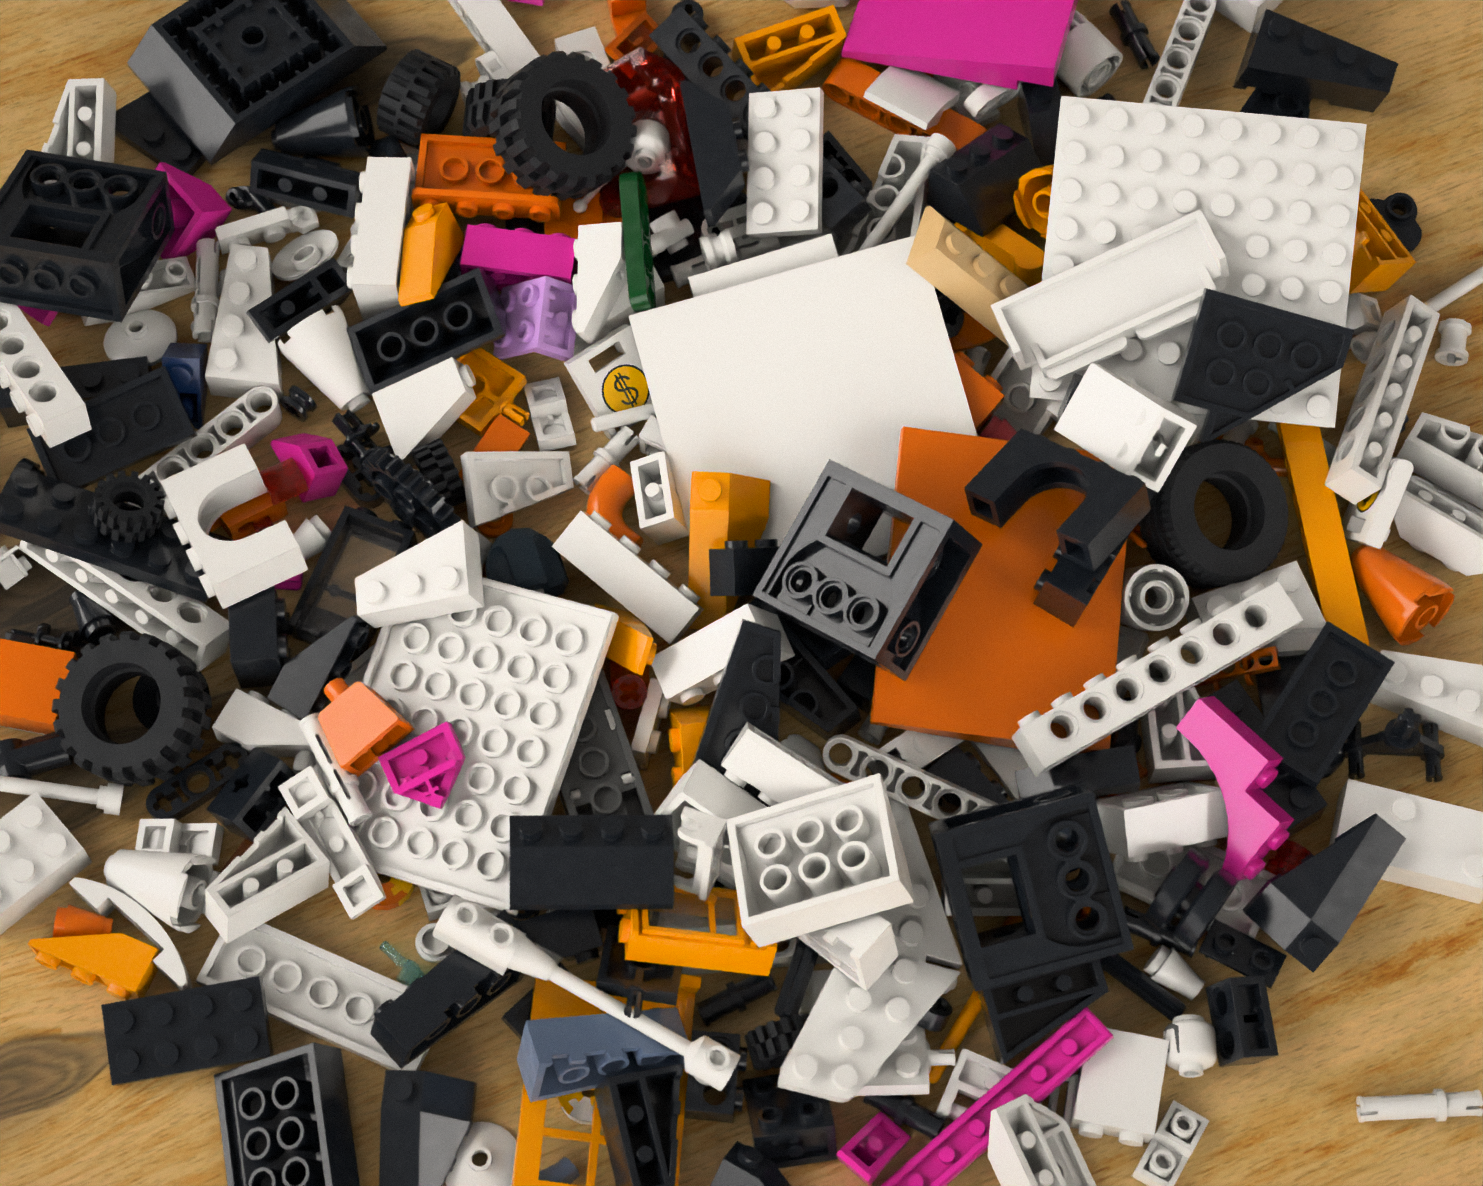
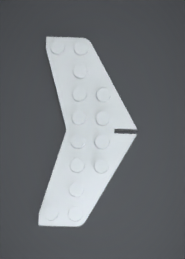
(858, 1029)

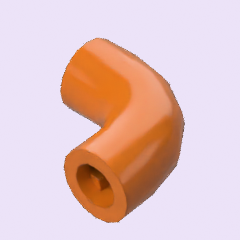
(610, 497)

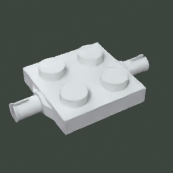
(908, 1067)

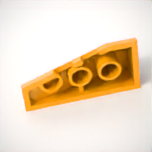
(720, 511)

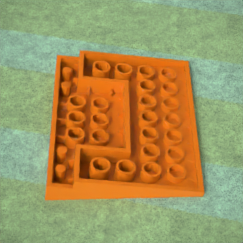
(993, 647)

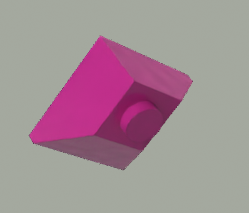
(195, 211)

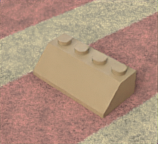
(961, 269)

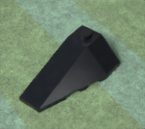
(1320, 898)
(422, 1126)

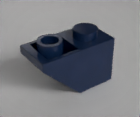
(187, 368)

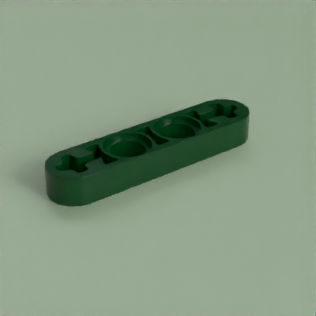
(637, 241)

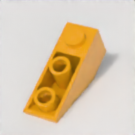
(631, 642)
(109, 959)

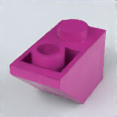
(317, 461)

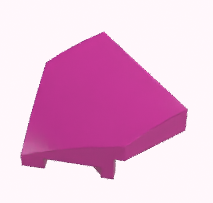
(425, 765)

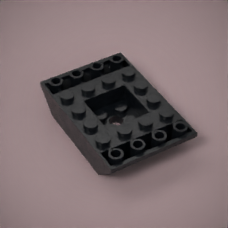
(235, 90)

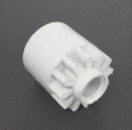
(1087, 58)
(1166, 595)

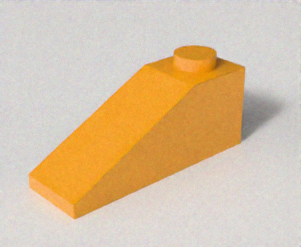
(428, 252)

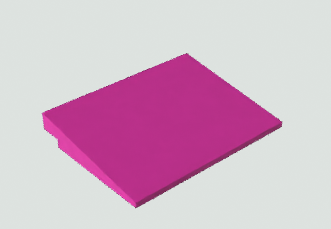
(964, 38)

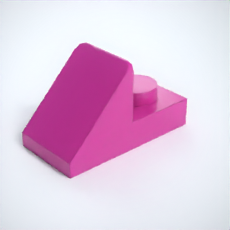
(873, 1147)

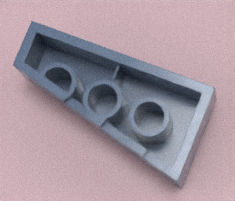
(582, 1051)

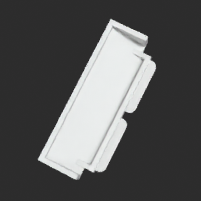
(1113, 298)

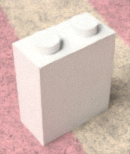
(1121, 1089)

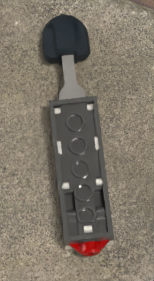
(602, 767)

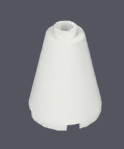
(327, 358)
(163, 883)

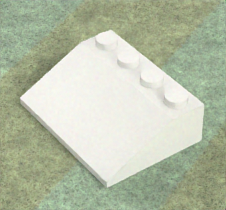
(818, 861)

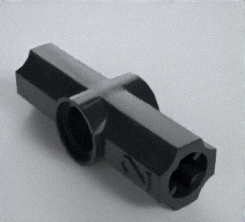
(32, 756)

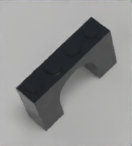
(1036, 464)

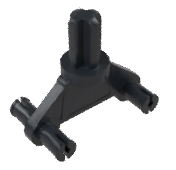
(1399, 738)

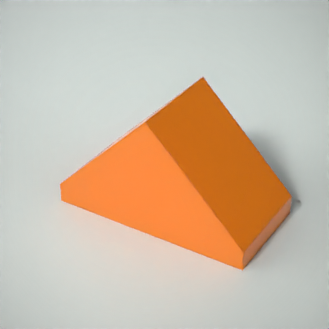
(634, 36)

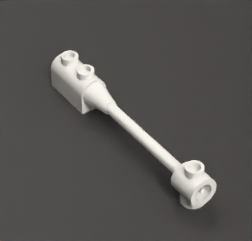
(504, 947)

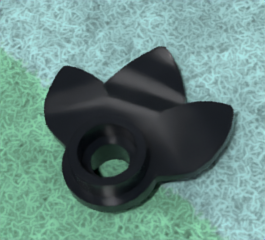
(1402, 225)

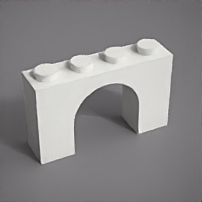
(230, 567)

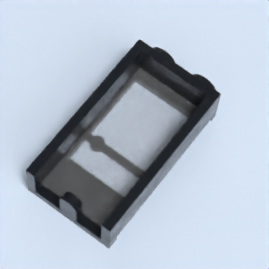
(354, 547)

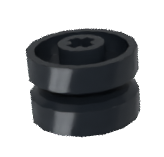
(1186, 896)

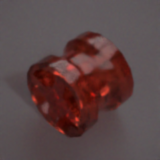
(1287, 858)

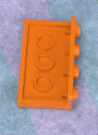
(474, 181)

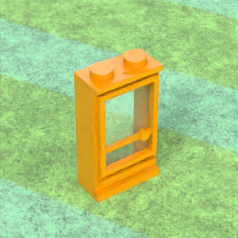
(695, 935)

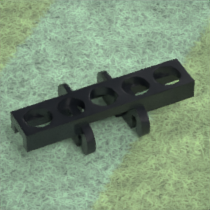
(358, 434)
(68, 640)

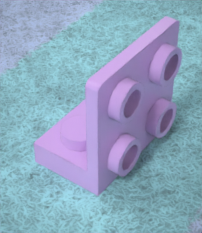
(538, 319)

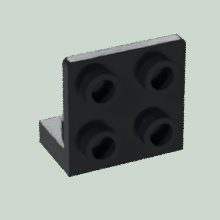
(789, 1124)

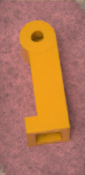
(1012, 251)

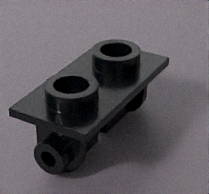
(1242, 952)

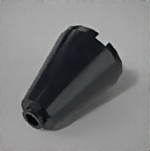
(327, 128)

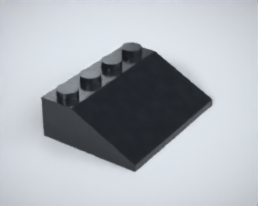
(288, 1120)

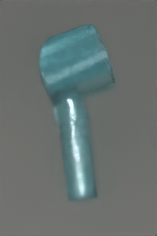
(410, 969)

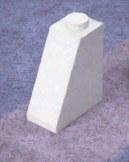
(424, 405)

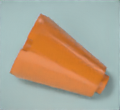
(1400, 592)

